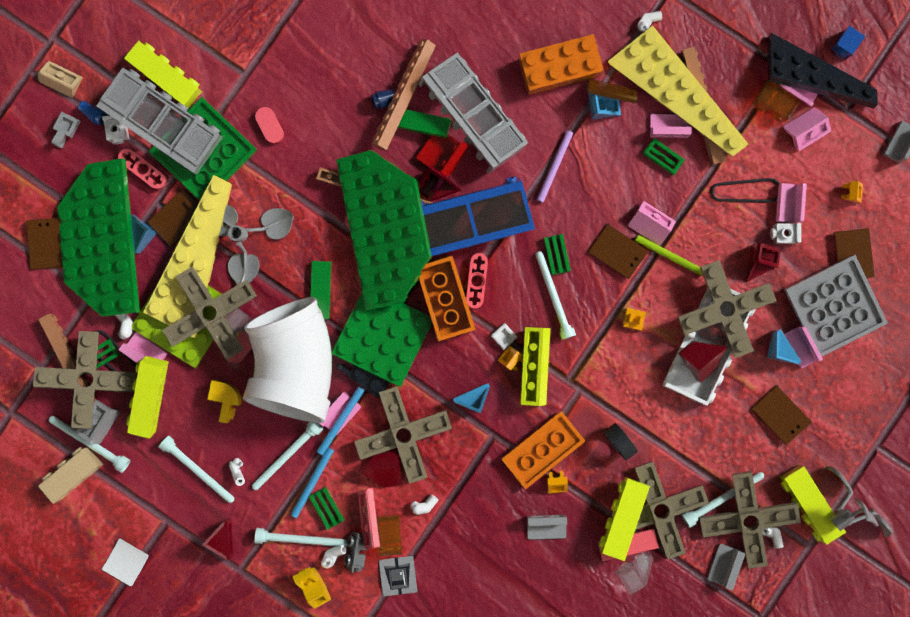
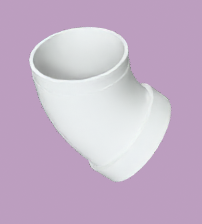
(291, 361)

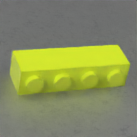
(162, 74)
(535, 366)
(147, 396)
(811, 503)
(624, 518)

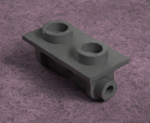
(354, 560)

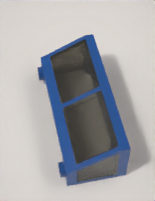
(478, 217)

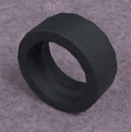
(620, 441)

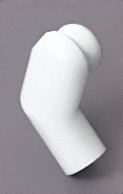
(646, 20)
(125, 329)
(236, 472)
(423, 508)
(775, 534)
(331, 555)

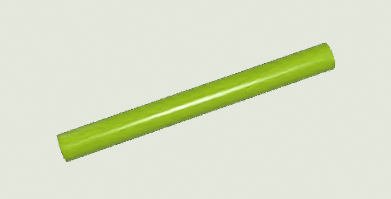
(668, 254)

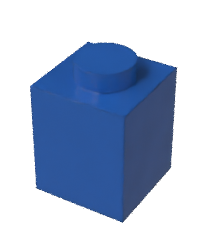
(848, 42)

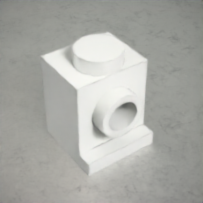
(115, 137)
(794, 233)

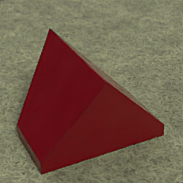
(435, 185)
(762, 259)
(702, 358)
(384, 468)
(221, 540)

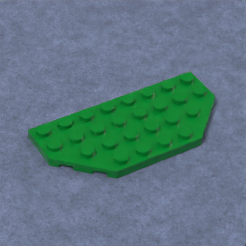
(384, 227)
(99, 239)

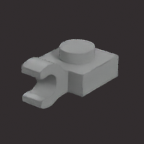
(65, 126)

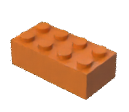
(561, 64)
(446, 299)

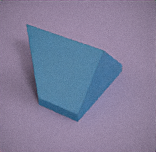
(603, 106)
(141, 234)
(781, 349)
(474, 398)

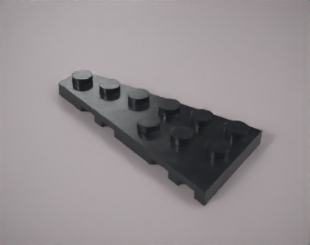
(804, 71)

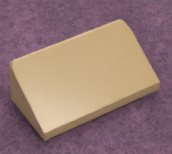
(59, 78)

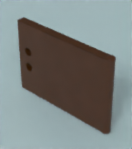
(612, 91)
(173, 218)
(44, 243)
(856, 243)
(618, 251)
(781, 415)

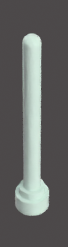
(566, 330)
(311, 430)
(169, 446)
(119, 462)
(691, 517)
(263, 536)

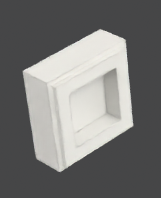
(504, 336)

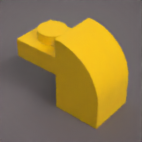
(228, 395)
(312, 586)

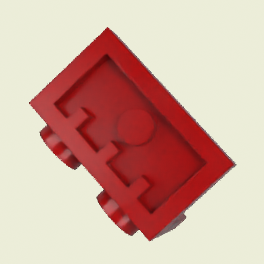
(442, 153)

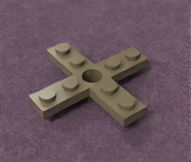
(741, 303)
(223, 305)
(85, 364)
(418, 430)
(675, 504)
(747, 505)

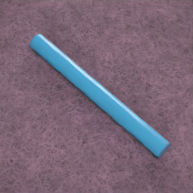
(341, 419)
(312, 482)

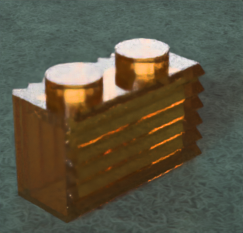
(776, 101)
(389, 535)

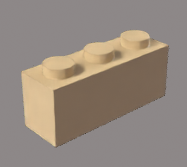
(70, 474)

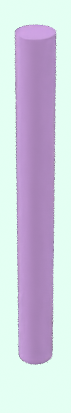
(554, 167)

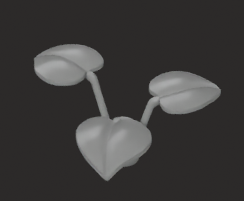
(277, 226)
(845, 517)

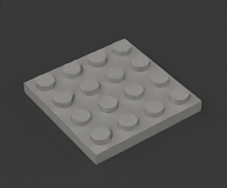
(836, 305)

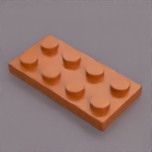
(543, 449)

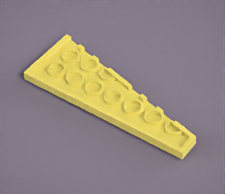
(663, 75)
(194, 249)

